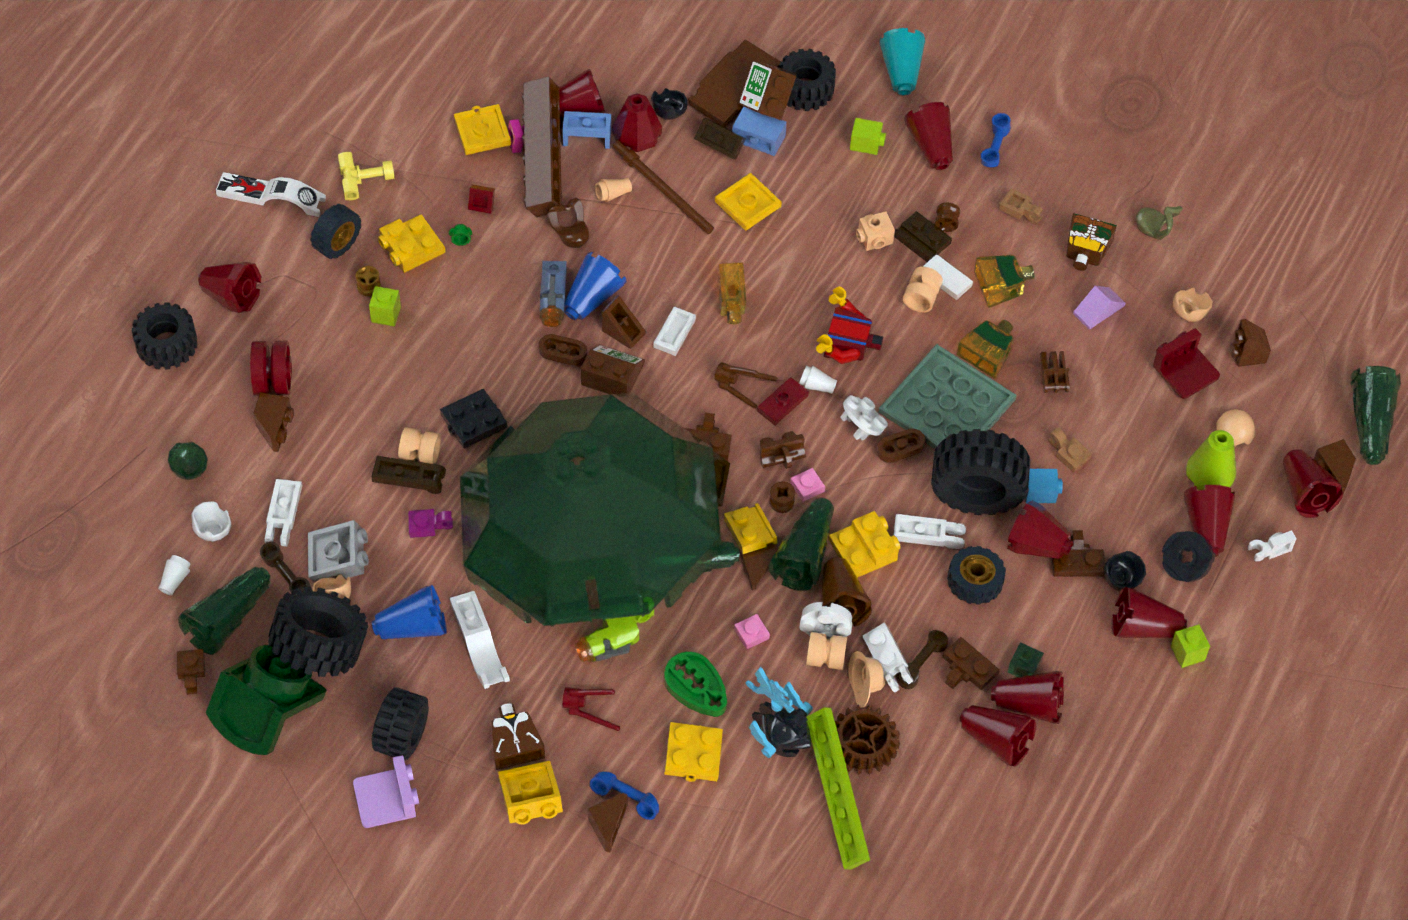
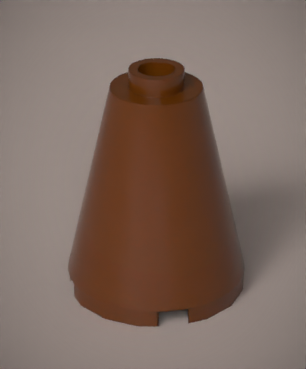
(843, 588)

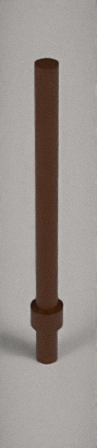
(633, 159)

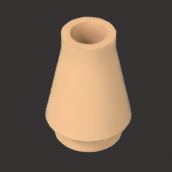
(612, 188)

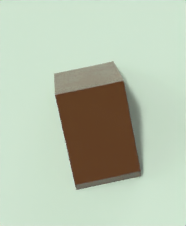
(621, 323)
(607, 818)

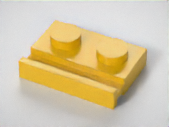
(750, 528)

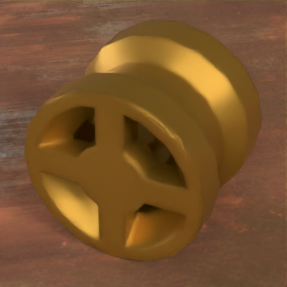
(363, 276)

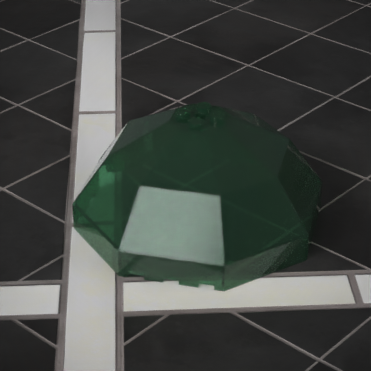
(629, 515)

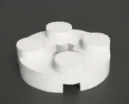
(826, 620)

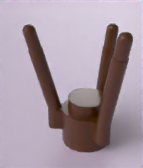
(729, 374)

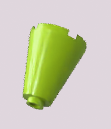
(1213, 461)

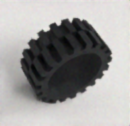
(322, 614)

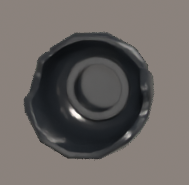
(669, 104)
(1124, 570)

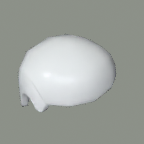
(210, 521)

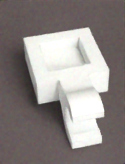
(1277, 545)

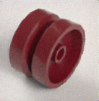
(274, 367)

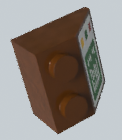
(767, 89)
(610, 370)

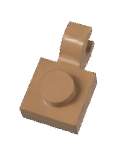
(1019, 204)
(1070, 452)

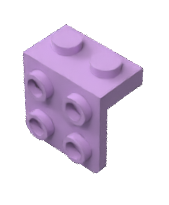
(386, 795)

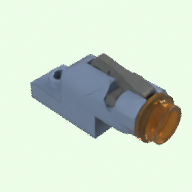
(553, 292)

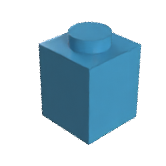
(1044, 486)

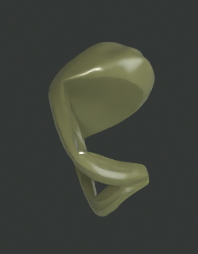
(1151, 221)

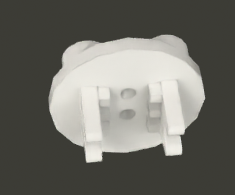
(864, 416)

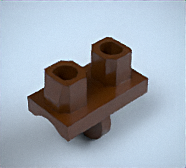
(782, 450)

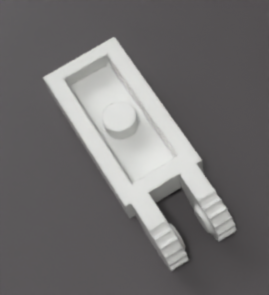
(283, 509)
(928, 531)
(886, 651)

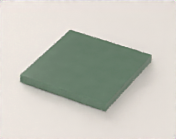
(946, 398)

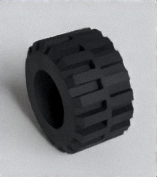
(814, 67)
(161, 320)
(400, 723)

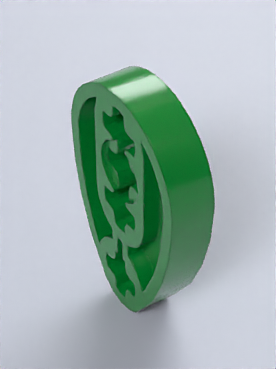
(705, 673)

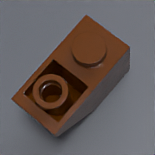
(1250, 344)
(271, 418)
(1337, 460)

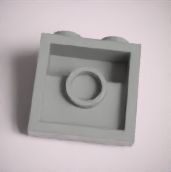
(337, 551)

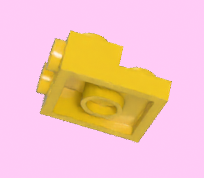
(410, 242)
(866, 544)
(530, 792)

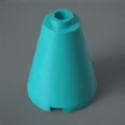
(903, 58)

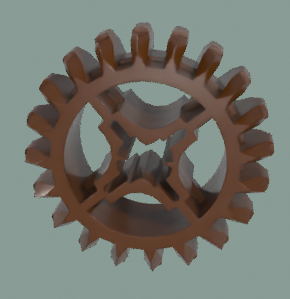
(872, 727)

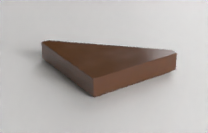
(757, 561)

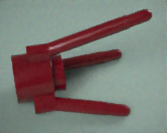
(575, 698)

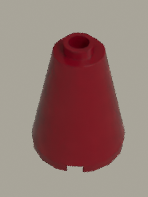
(580, 95)
(932, 133)
(1310, 484)
(1210, 513)
(1145, 617)
(1032, 695)
(999, 732)

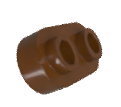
(564, 348)
(899, 445)

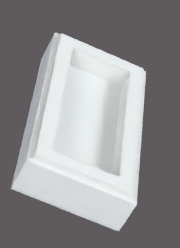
(954, 281)
(674, 331)

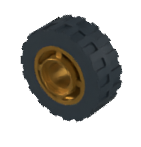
(335, 231)
(971, 587)

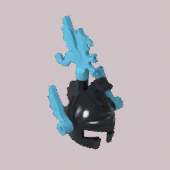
(778, 726)

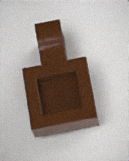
(190, 667)

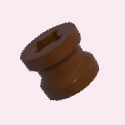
(947, 217)
(785, 503)

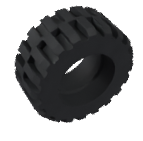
(980, 472)

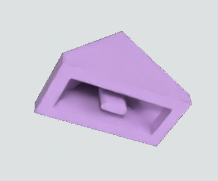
(1098, 306)

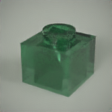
(1025, 661)

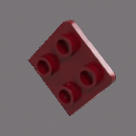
(1184, 364)

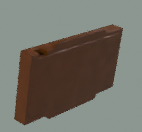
(723, 84)

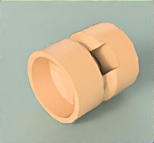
(922, 289)
(419, 446)
(826, 651)

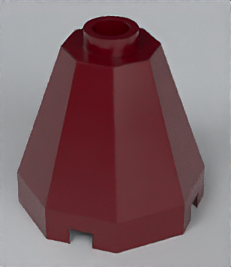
(637, 124)
(232, 285)
(1039, 534)

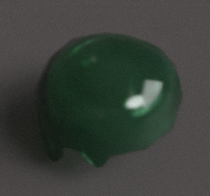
(187, 460)

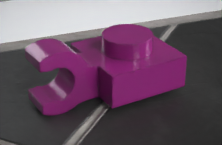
(424, 522)

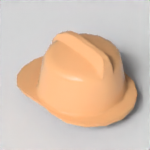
(865, 677)

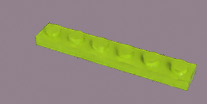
(837, 788)

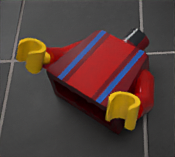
(848, 332)

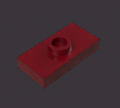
(782, 401)

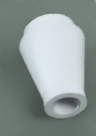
(817, 380)
(174, 573)

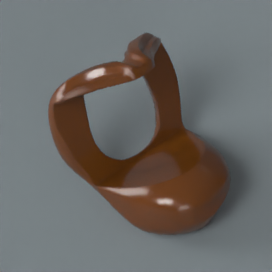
(576, 234)

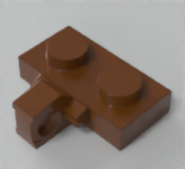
(710, 435)
(1080, 560)
(968, 665)

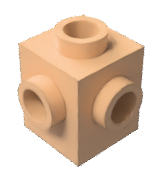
(875, 231)

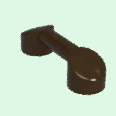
(273, 557)
(936, 642)

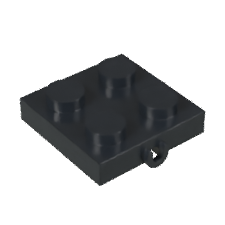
(473, 418)

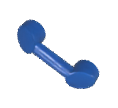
(1001, 127)
(604, 781)

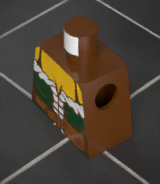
(1088, 241)

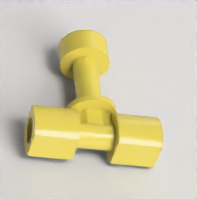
(353, 174)

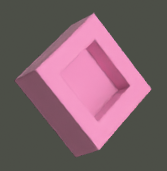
(807, 484)
(751, 631)

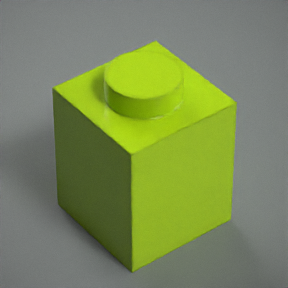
(867, 136)
(385, 306)
(1190, 646)

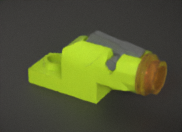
(612, 640)

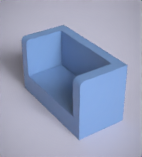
(587, 125)
(760, 131)

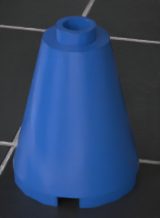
(592, 286)
(412, 617)

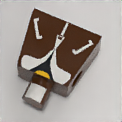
(515, 738)

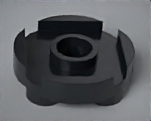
(1202, 556)

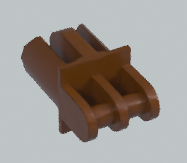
(1055, 376)

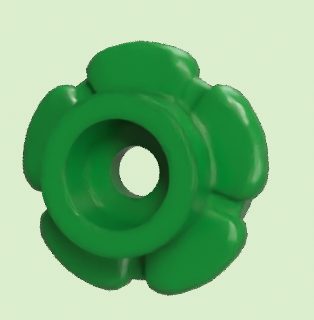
(460, 234)

